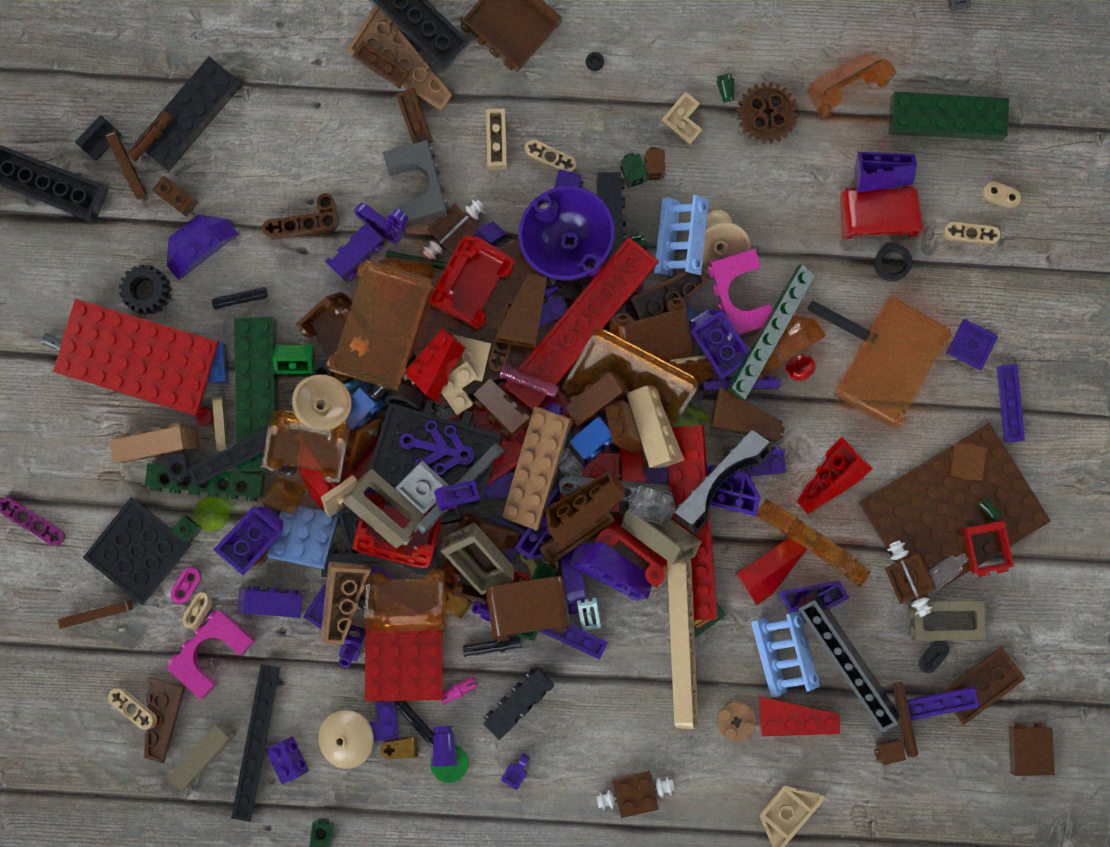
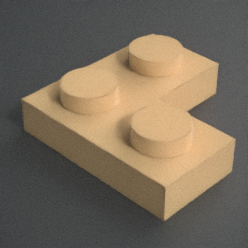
(678, 118)
(454, 391)

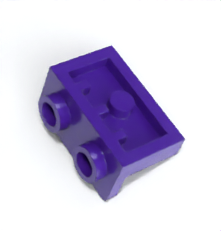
(771, 465)

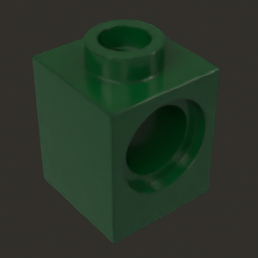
(186, 529)
(315, 839)

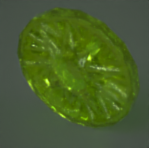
(211, 514)

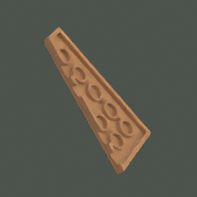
(386, 38)

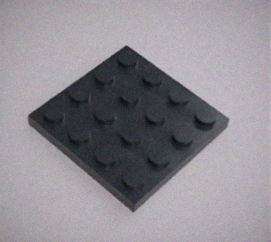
(136, 551)

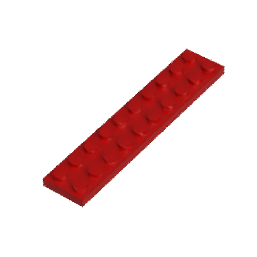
(589, 311)
(682, 480)

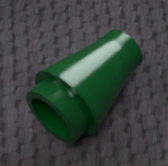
(726, 87)

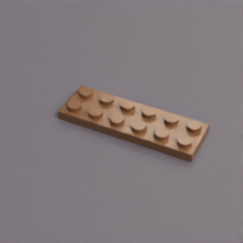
(536, 468)

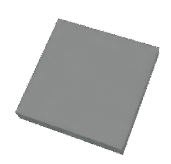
(419, 487)

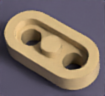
(1002, 195)
(197, 610)

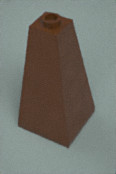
(524, 315)
(741, 417)

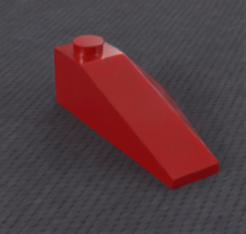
(838, 473)
(316, 484)

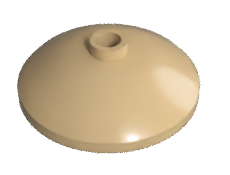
(731, 236)
(324, 392)
(356, 737)

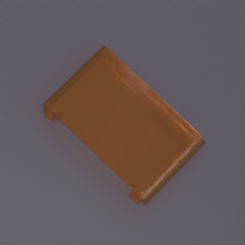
(381, 325)
(892, 362)
(635, 368)

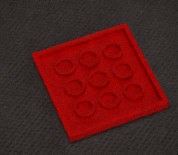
(403, 665)

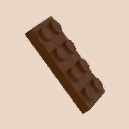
(991, 679)

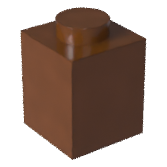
(889, 752)

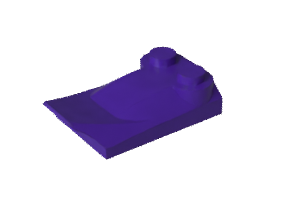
(719, 342)
(250, 539)

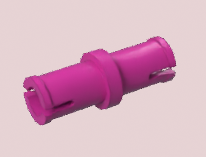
(459, 690)

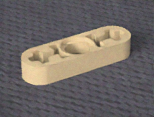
(535, 155)
(984, 239)
(220, 423)
(141, 710)

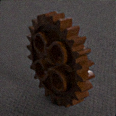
(750, 114)

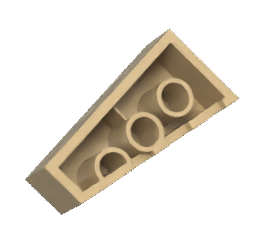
(654, 428)

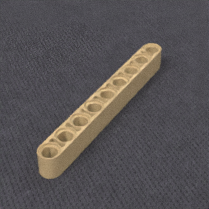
(682, 644)

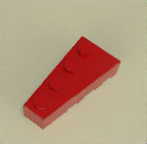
(793, 719)

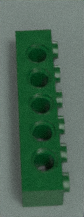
(255, 483)

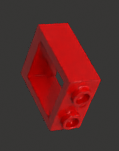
(1004, 545)

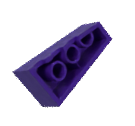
(611, 569)

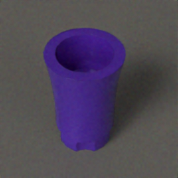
(444, 747)

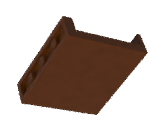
(511, 28)

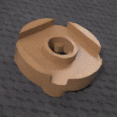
(742, 712)

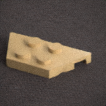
(788, 813)

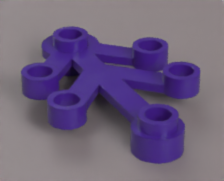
(440, 449)

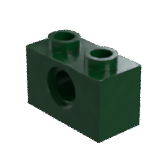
(633, 170)

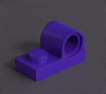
(456, 494)

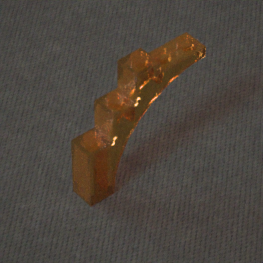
(813, 542)

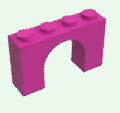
(723, 272)
(186, 666)

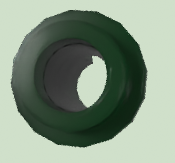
(991, 511)

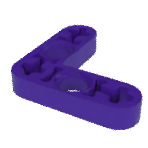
(391, 229)

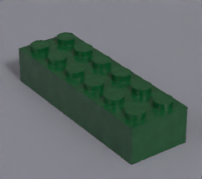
(948, 116)

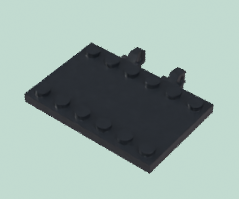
(395, 462)

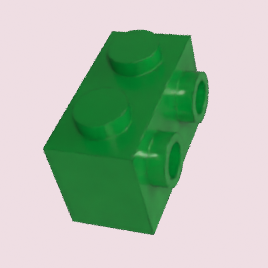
(293, 359)

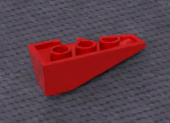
(769, 570)

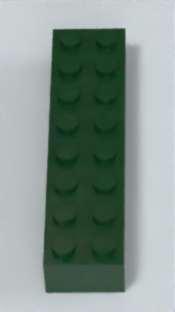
(254, 381)

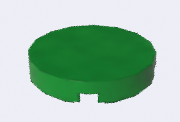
(451, 774)

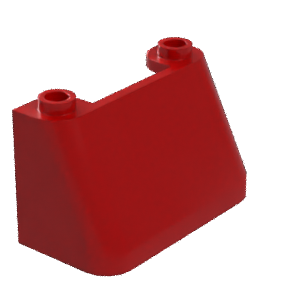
(881, 212)
(470, 280)
(415, 553)
(657, 564)

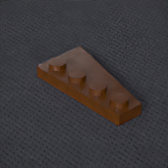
(164, 701)

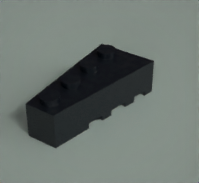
(518, 703)

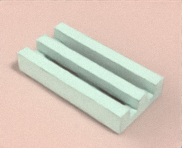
(587, 605)

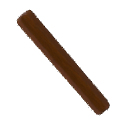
(905, 719)

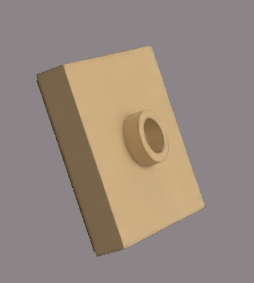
(476, 354)
(334, 498)

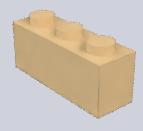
(496, 139)

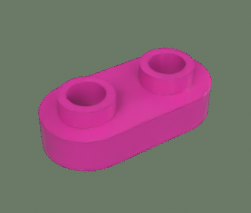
(185, 584)

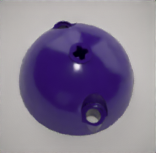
(576, 218)

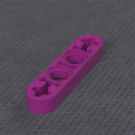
(29, 524)

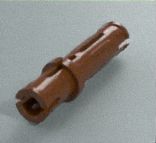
(149, 136)

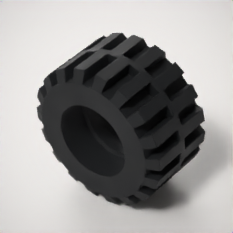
(130, 286)

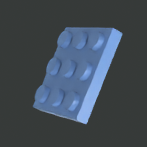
(305, 537)

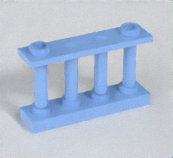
(668, 236)
(769, 657)

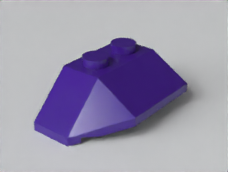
(197, 242)
(737, 494)
(533, 539)

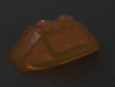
(796, 338)

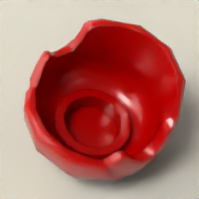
(800, 367)

